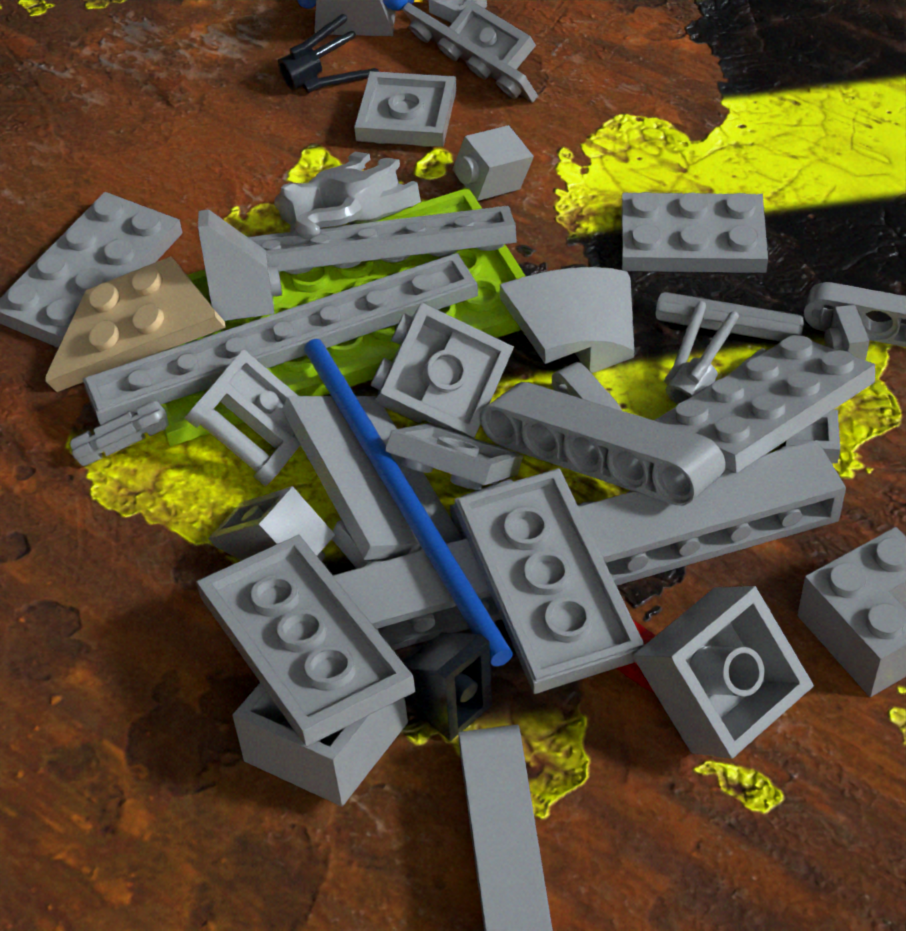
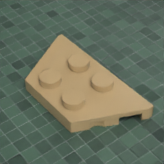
(131, 321)

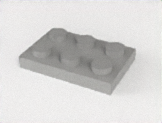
(693, 232)

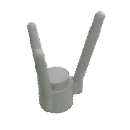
(694, 376)

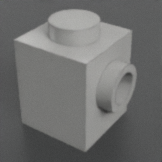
(492, 162)

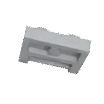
(258, 401)

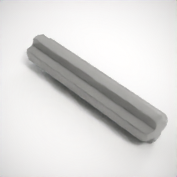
(751, 322)

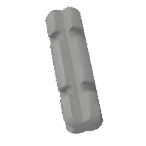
(119, 433)

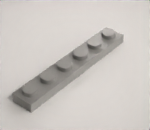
(390, 239)

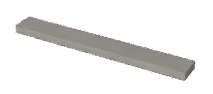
(279, 336)

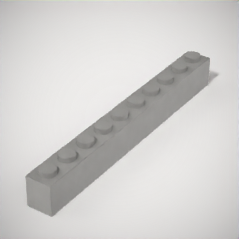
(634, 533)

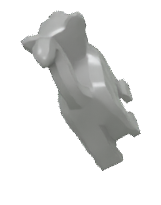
(345, 196)

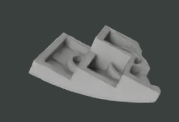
(575, 313)

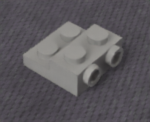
(441, 371)

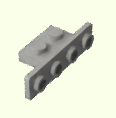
(482, 40)

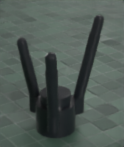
(303, 63)

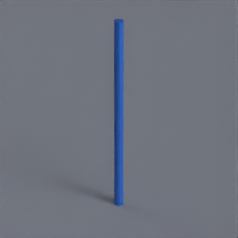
(408, 503)

